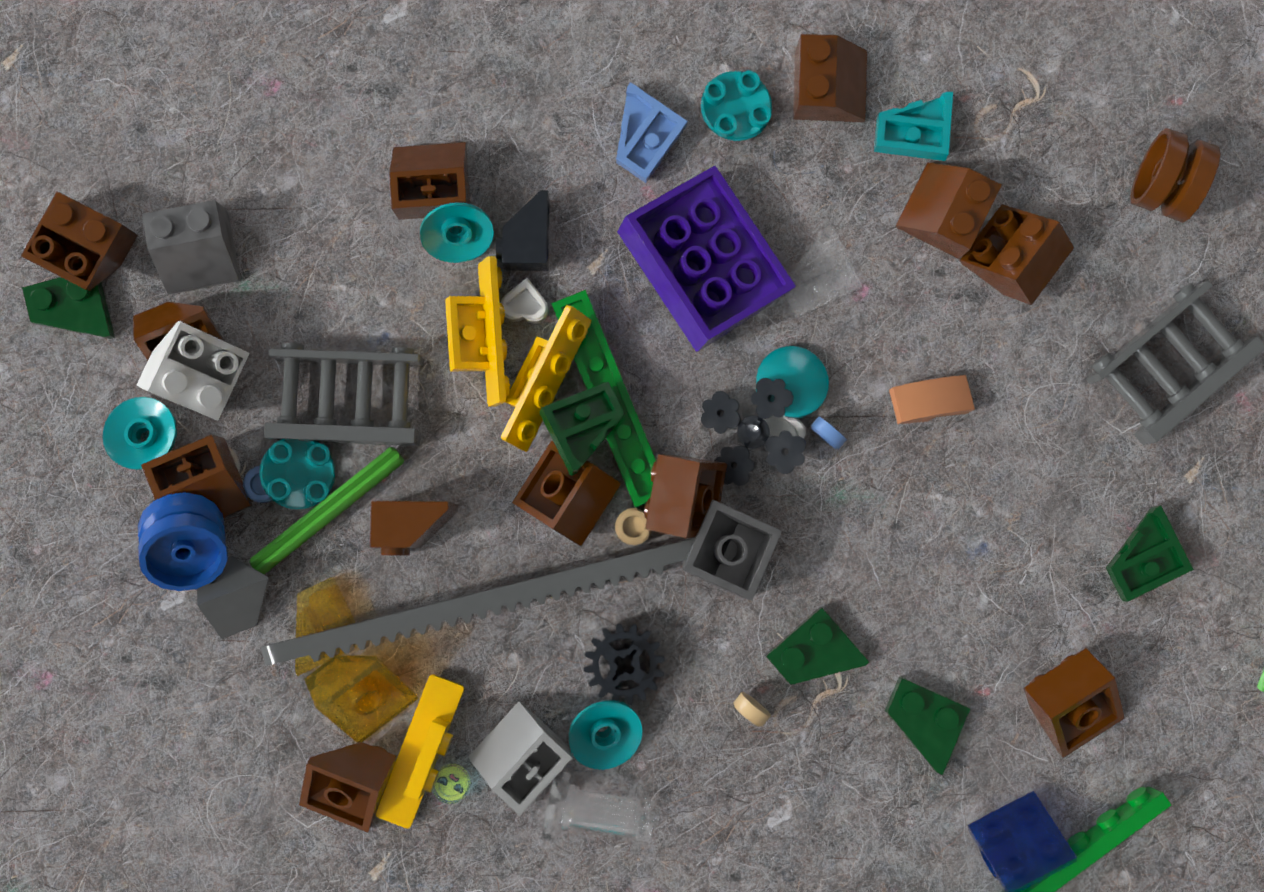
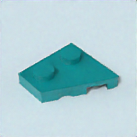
(917, 129)

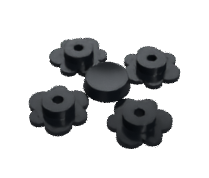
(754, 430)

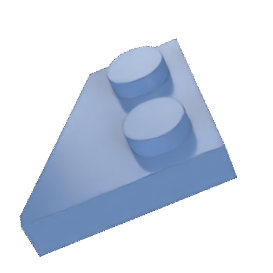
(646, 133)

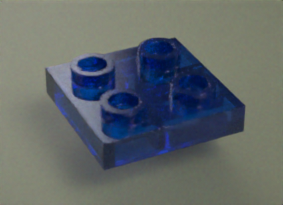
(1021, 843)

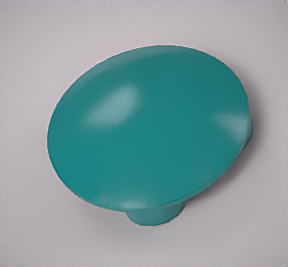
(736, 105)
(802, 374)
(297, 473)

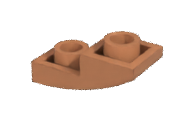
(931, 399)

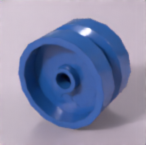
(182, 542)

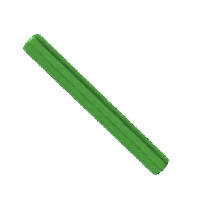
(326, 510)

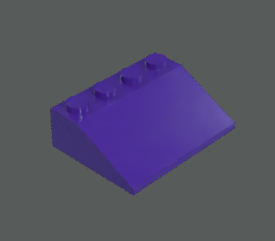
(705, 257)

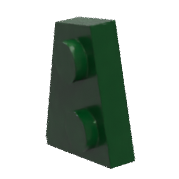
(69, 307)
(582, 423)
(1148, 557)
(815, 650)
(927, 721)

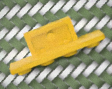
(476, 332)
(542, 377)
(419, 752)

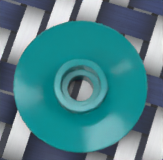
(456, 232)
(127, 424)
(611, 746)

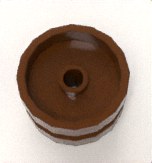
(1175, 175)

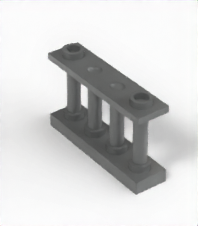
(1182, 398)
(325, 427)

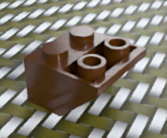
(427, 178)
(78, 242)
(1018, 253)
(202, 470)

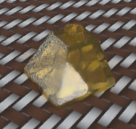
(358, 694)

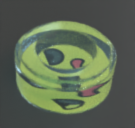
(451, 784)

